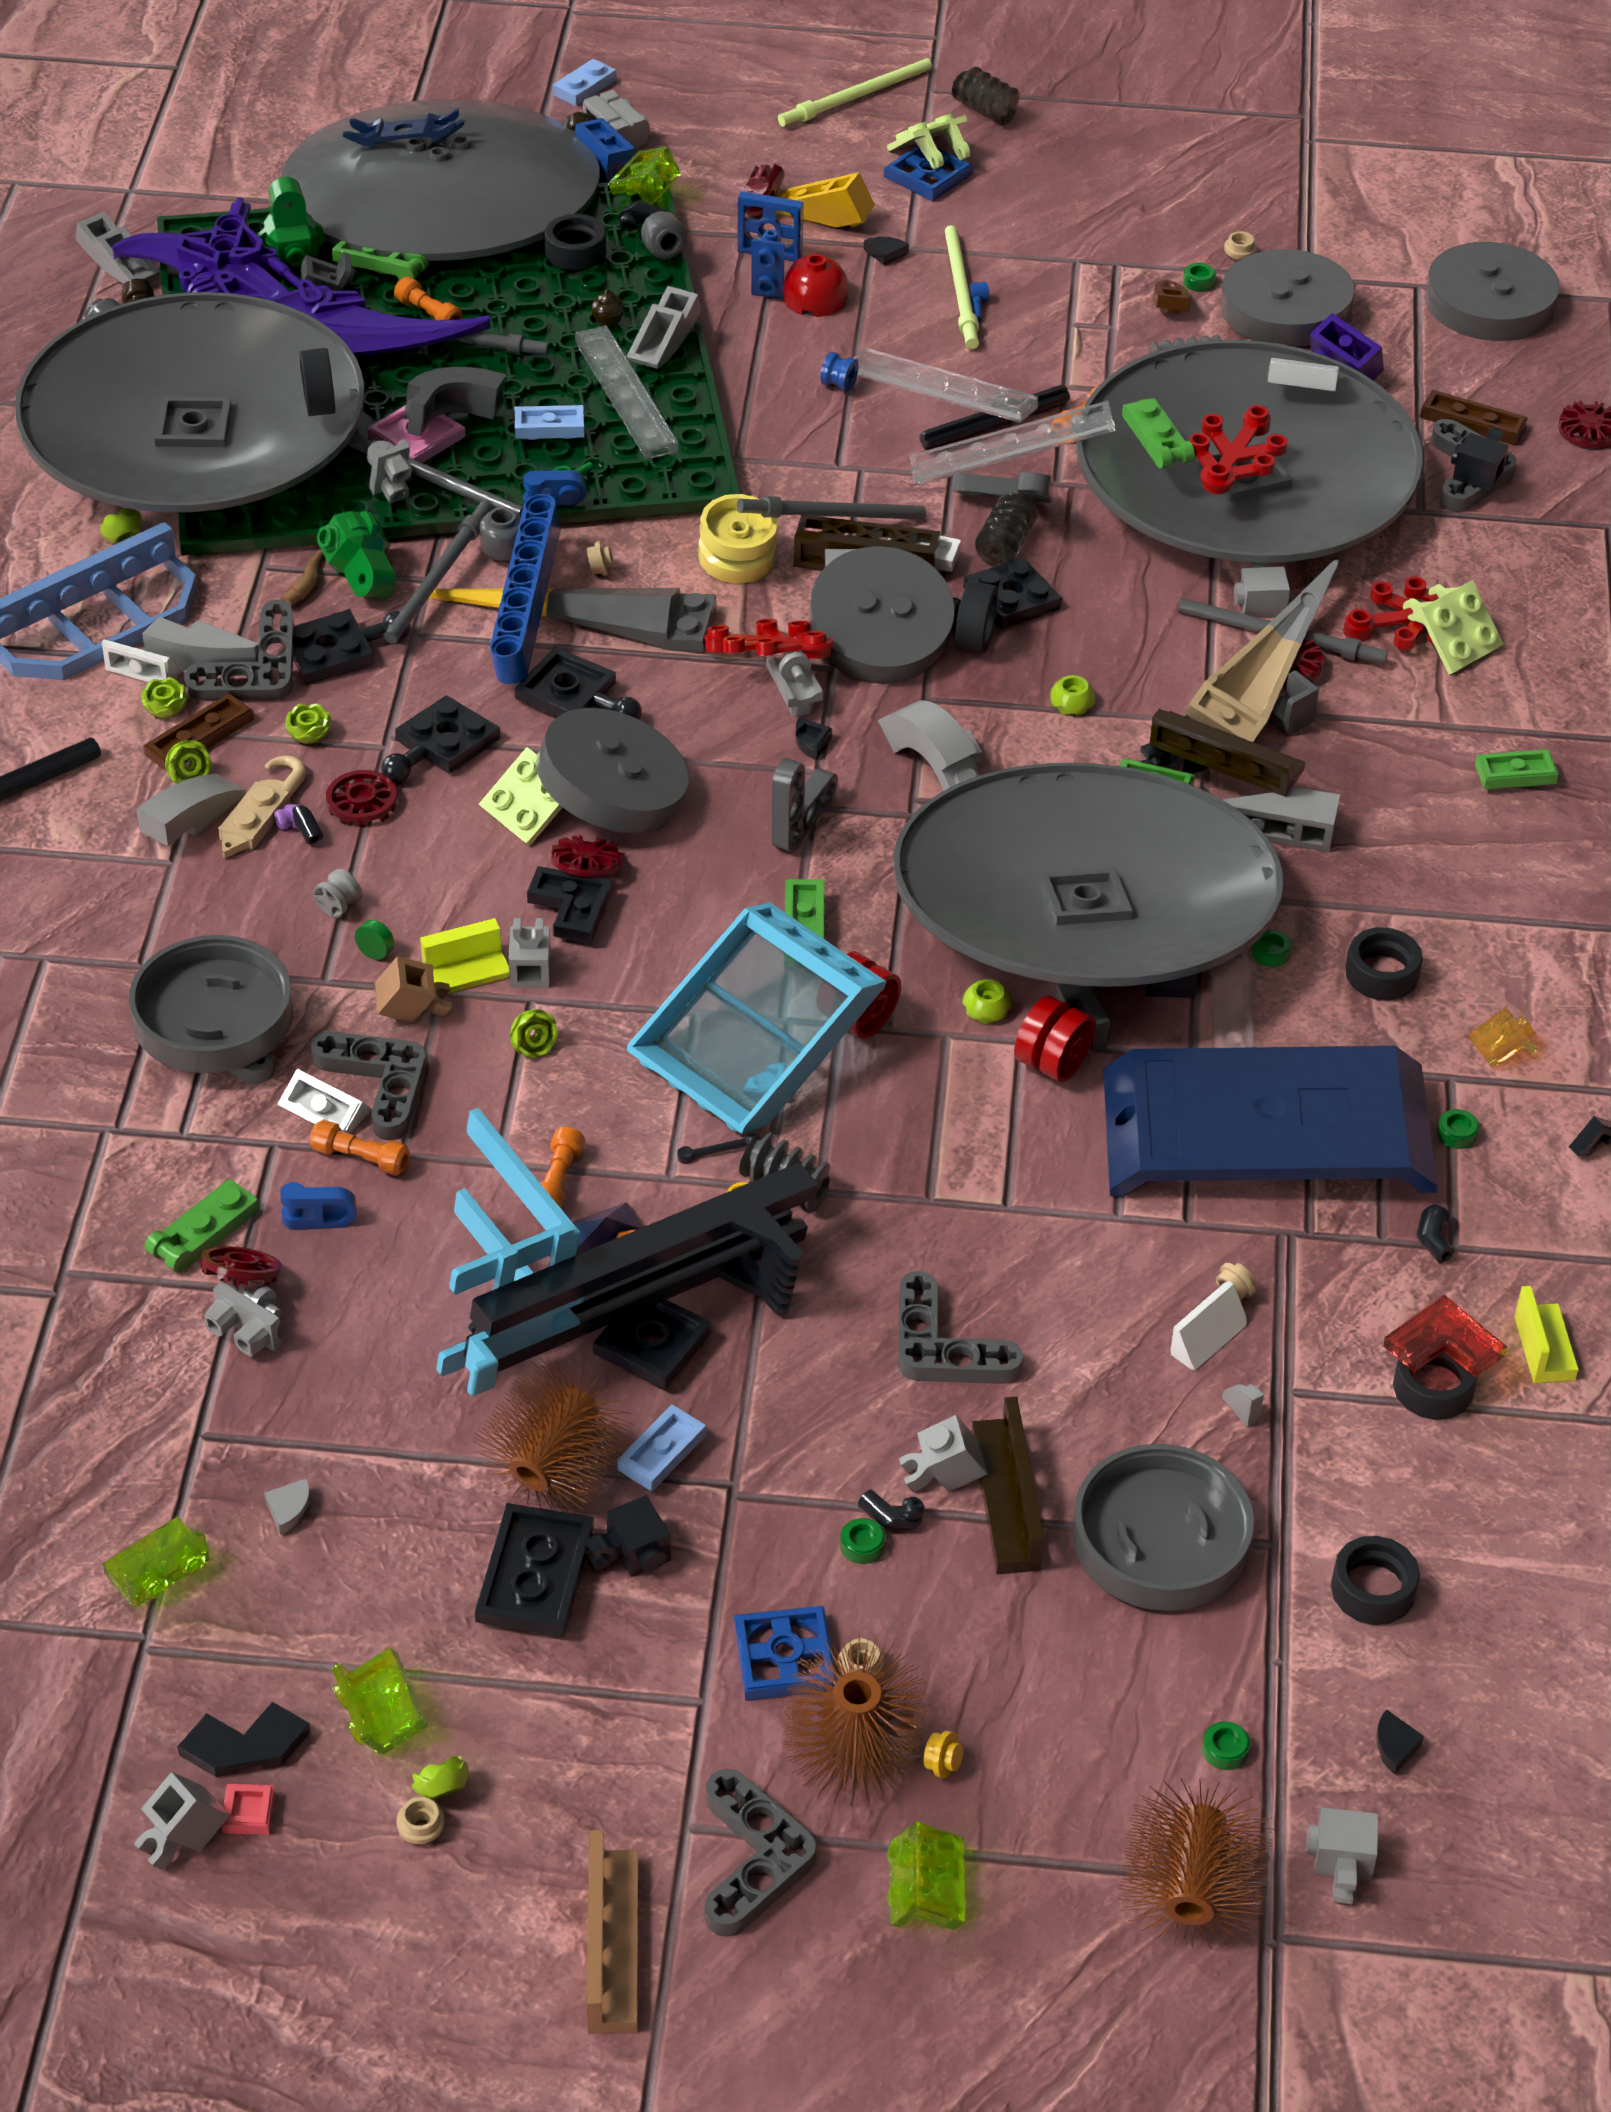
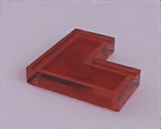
(1445, 1329)

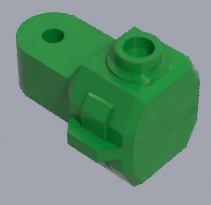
(288, 224)
(357, 548)

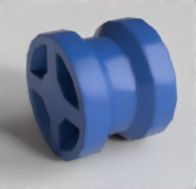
(839, 371)

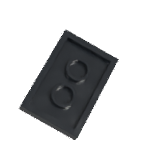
(534, 1570)

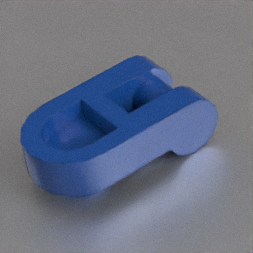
(566, 486)
(316, 1206)

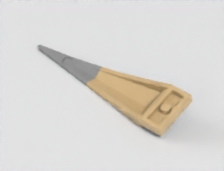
(1247, 686)

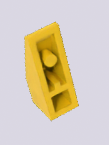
(833, 201)

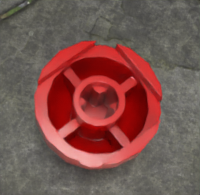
(815, 285)

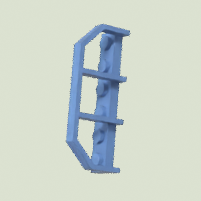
(82, 581)

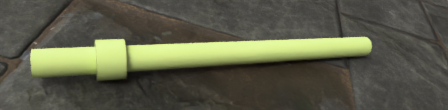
(809, 110)
(968, 320)

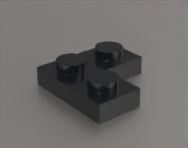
(577, 897)

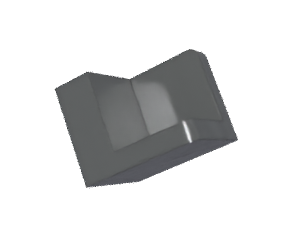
(1297, 706)

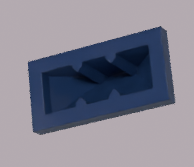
(605, 1226)

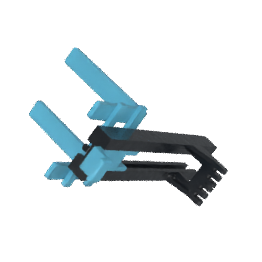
(616, 1279)

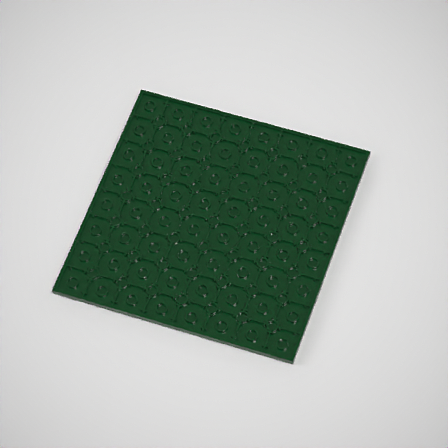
(524, 298)

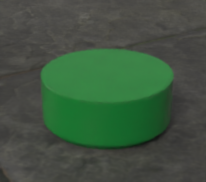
(1199, 277)
(374, 939)
(1272, 948)
(1458, 1129)
(862, 1540)
(1225, 1745)

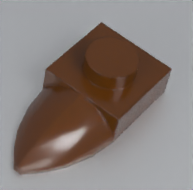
(1171, 297)

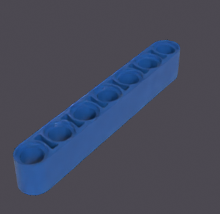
(525, 589)

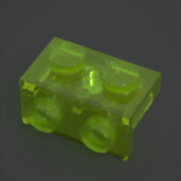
(379, 1702)
(927, 1877)

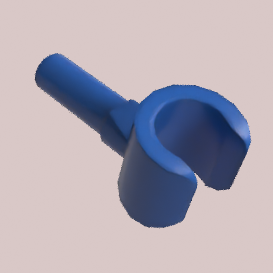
(979, 294)

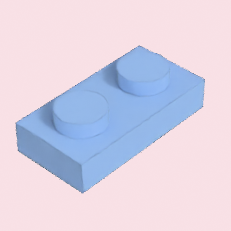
(584, 82)
(549, 422)
(661, 1447)

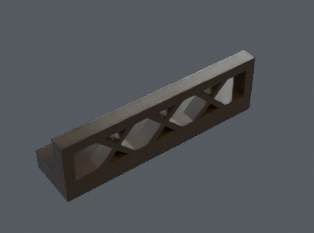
(811, 545)
(1225, 752)
(1009, 1492)

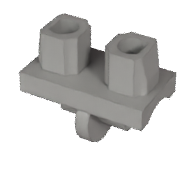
(389, 469)
(795, 682)
(250, 1313)

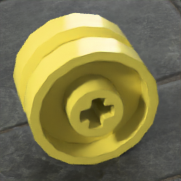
(736, 544)

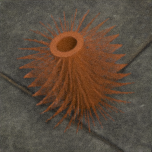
(554, 1438)
(855, 1720)
(1196, 1864)

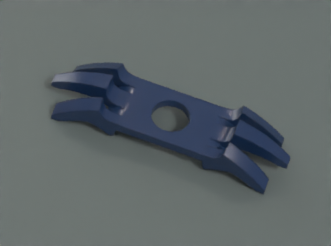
(433, 126)

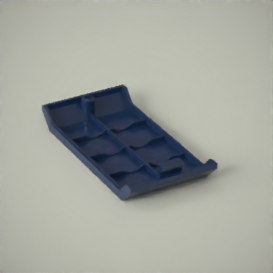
(1267, 1115)

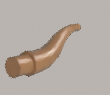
(304, 585)

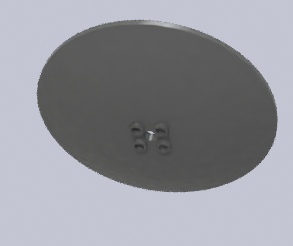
(448, 198)
(118, 392)
(1340, 482)
(1052, 852)

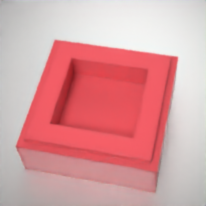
(249, 1809)

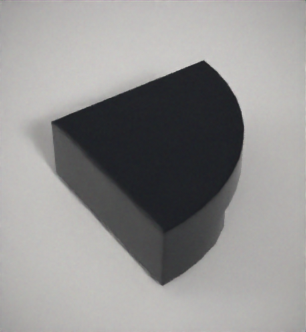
(886, 248)
(812, 737)
(1594, 1133)
(1396, 1741)

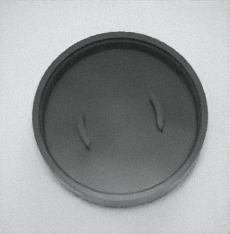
(1492, 291)
(1285, 295)
(884, 613)
(612, 770)
(211, 1004)
(1162, 1527)

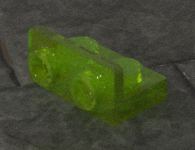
(648, 173)
(157, 1561)

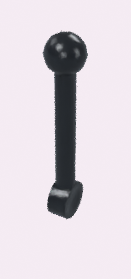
(687, 1154)

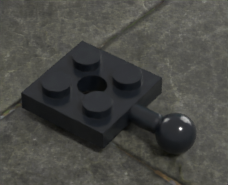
(1020, 592)
(350, 643)
(589, 681)
(443, 735)
(654, 1361)

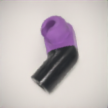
(301, 818)

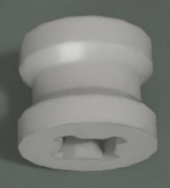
(337, 893)

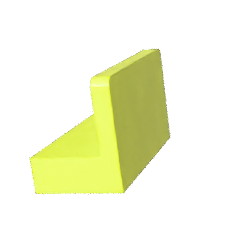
(466, 955)
(1544, 1340)

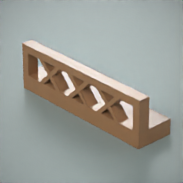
(612, 1938)

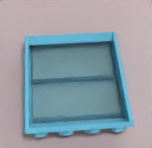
(755, 1017)

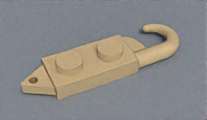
(256, 810)

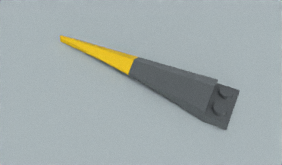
(644, 614)

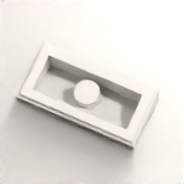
(1303, 374)
(138, 663)
(320, 1101)
(1208, 1327)

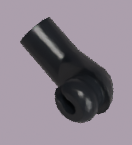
(636, 213)
(1430, 1232)
(892, 1516)

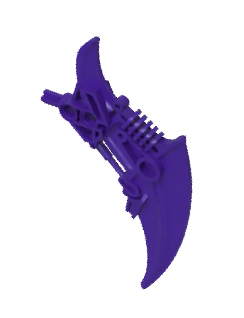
(236, 262)

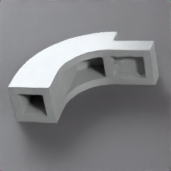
(935, 737)

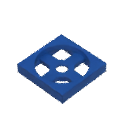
(913, 180)
(770, 206)
(749, 1624)

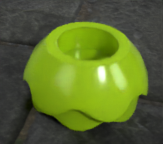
(121, 525)
(1072, 695)
(164, 697)
(308, 723)
(185, 750)
(987, 1001)
(543, 1038)
(441, 1779)

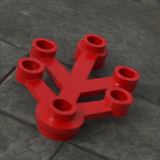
(1221, 475)
(1360, 622)
(770, 640)

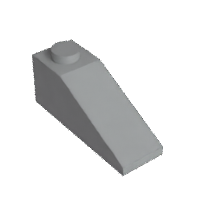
(1300, 819)

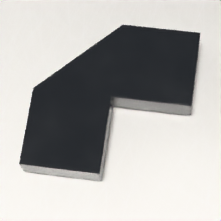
(266, 1743)

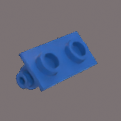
(767, 265)

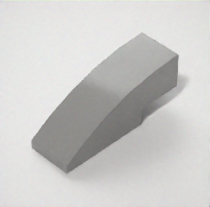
(98, 236)
(665, 327)
(197, 644)
(187, 807)

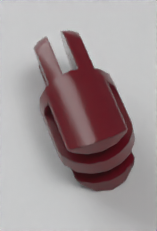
(764, 182)

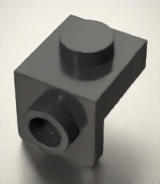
(327, 274)

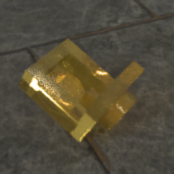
(1502, 1037)

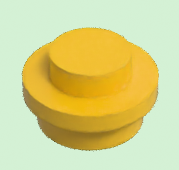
(943, 1753)

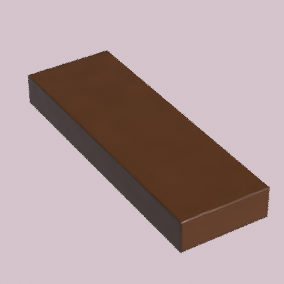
(1474, 415)
(205, 726)

